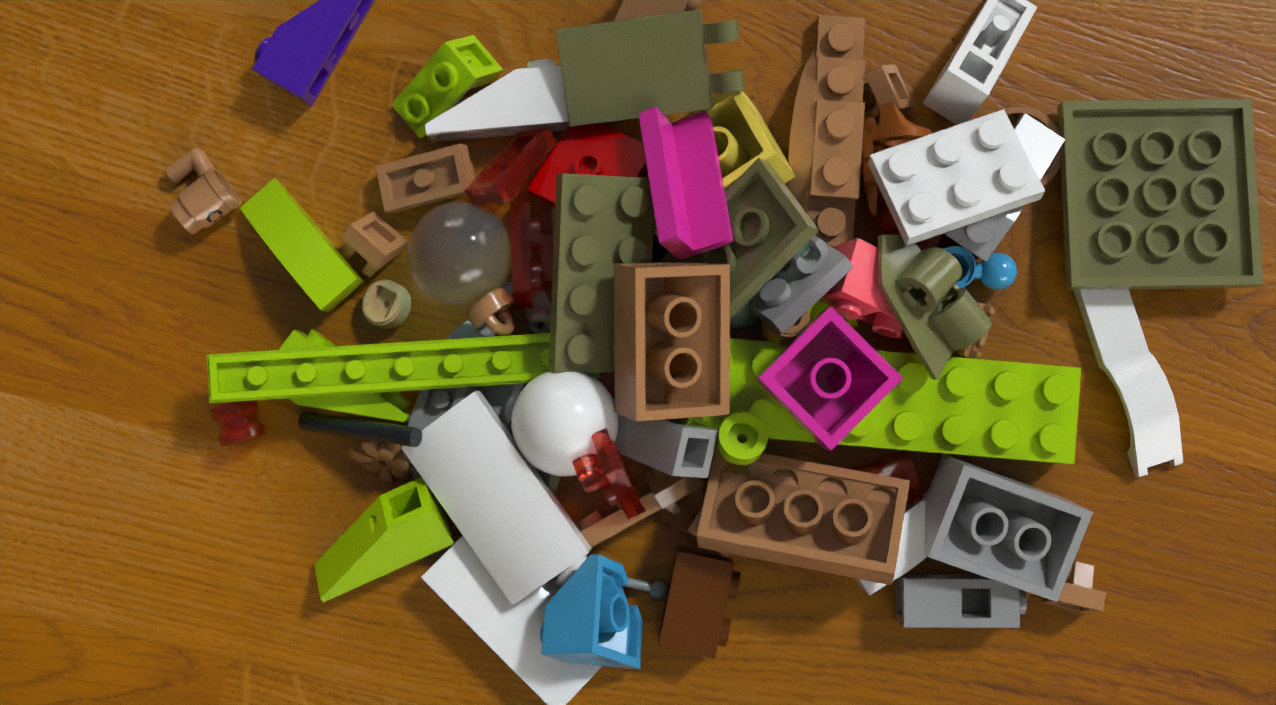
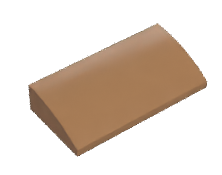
(805, 516)

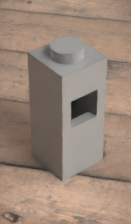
(668, 445)
(957, 601)

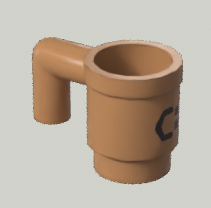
(206, 198)

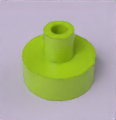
(742, 438)

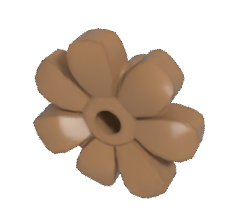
(385, 459)

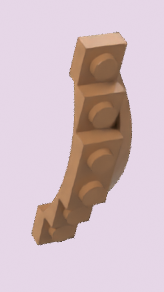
(829, 128)

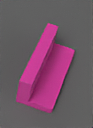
(685, 183)

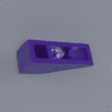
(310, 46)

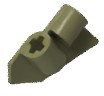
(928, 301)

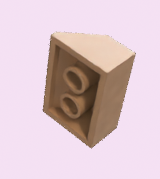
(671, 340)

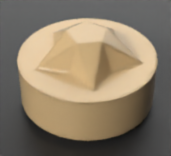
(386, 304)

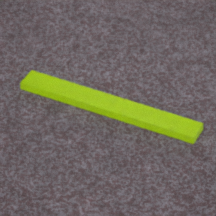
(377, 367)

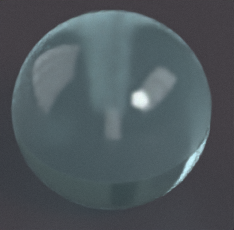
(459, 253)

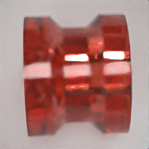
(237, 422)

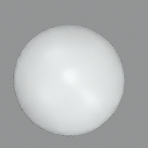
(558, 417)

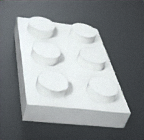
(955, 177)

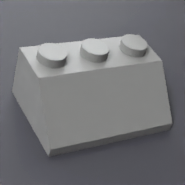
(1002, 528)

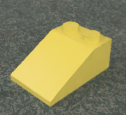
(741, 139)

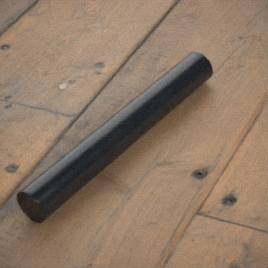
(360, 429)

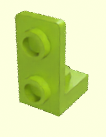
(444, 81)

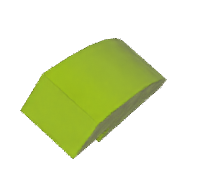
(301, 246)

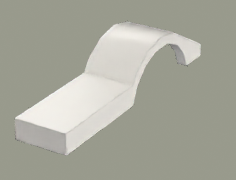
(1136, 376)

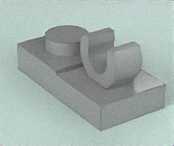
(800, 286)

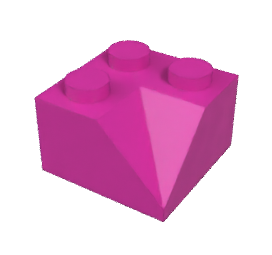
(828, 378)

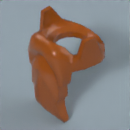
(879, 135)

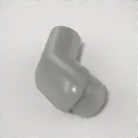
(538, 316)

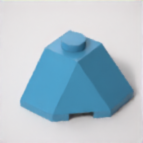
(592, 618)

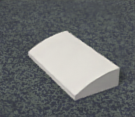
(496, 498)
(506, 628)

